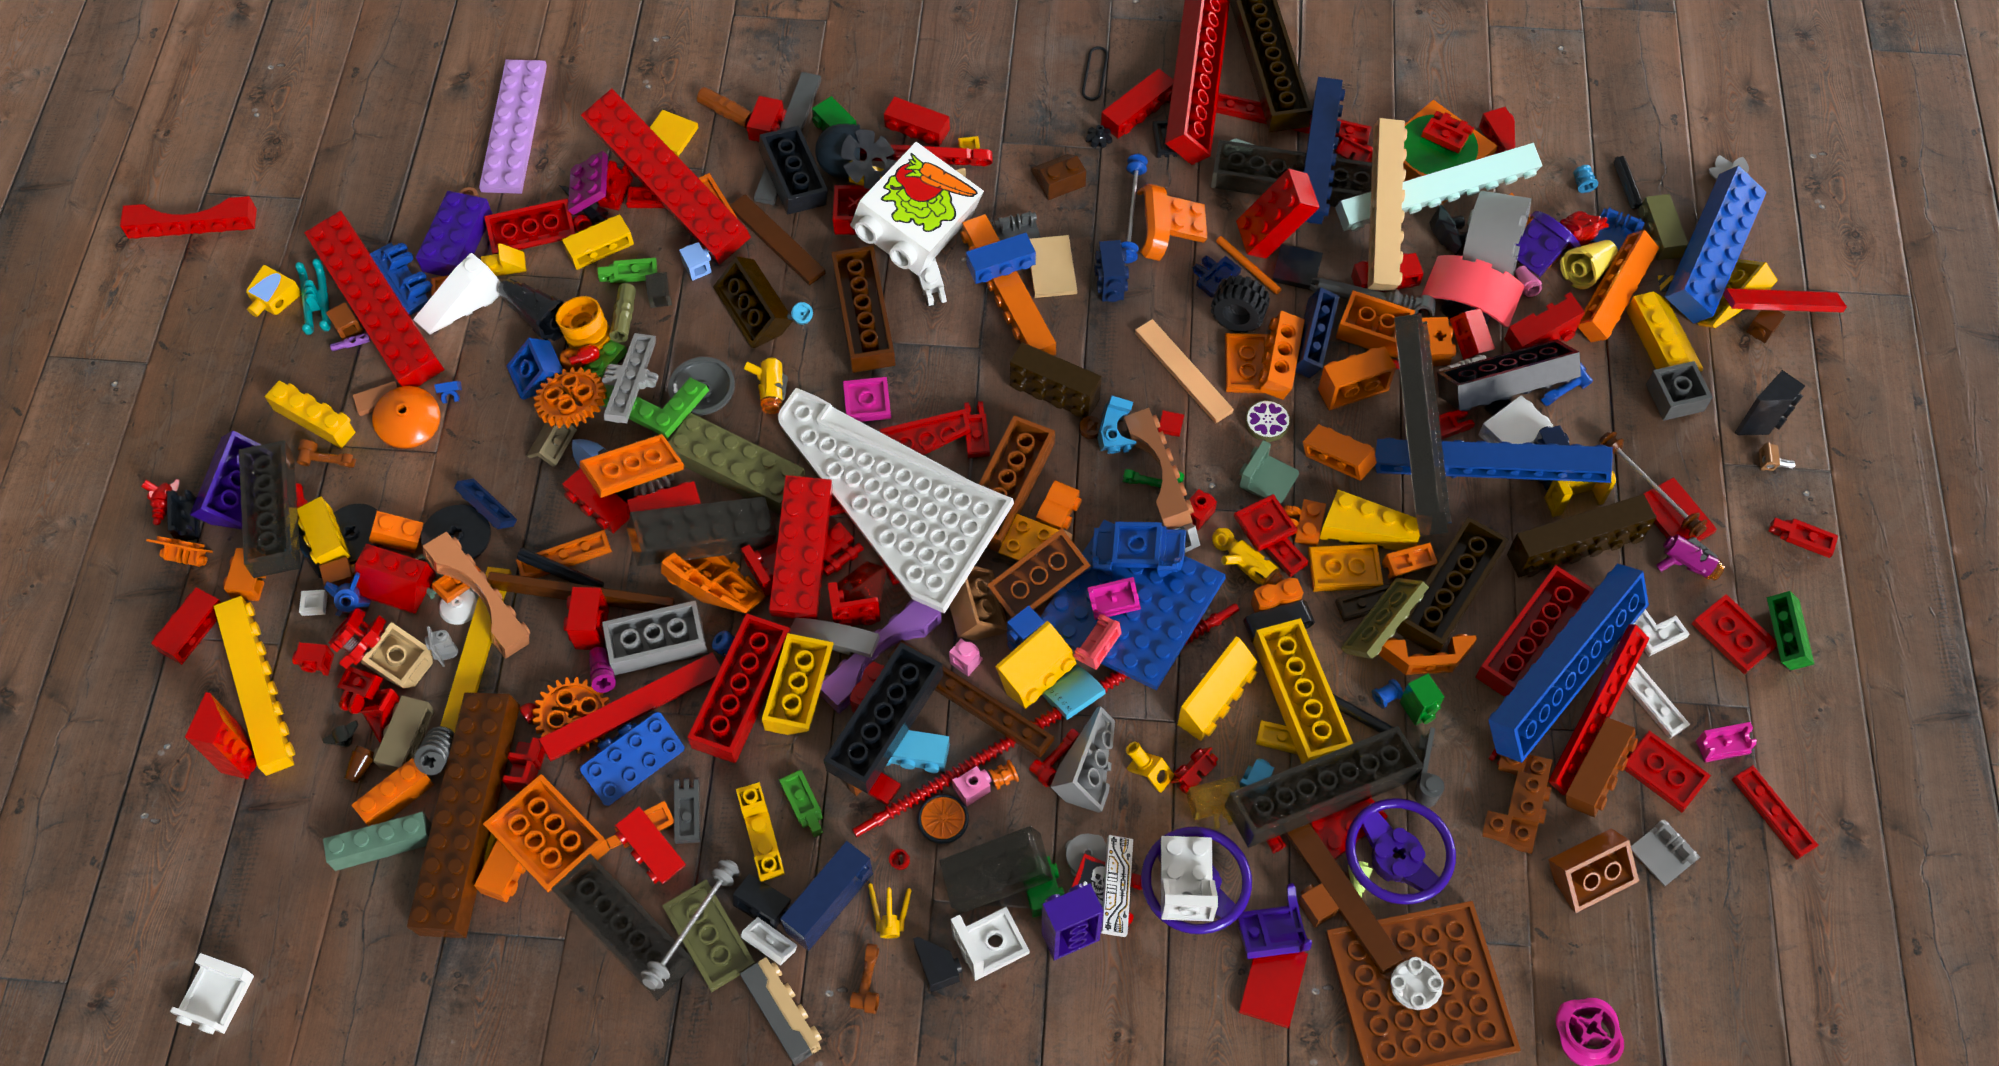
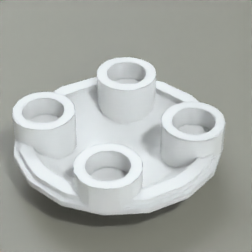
(1416, 984)

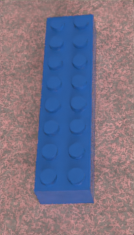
(1715, 245)

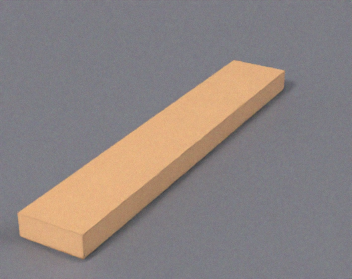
(1184, 371)

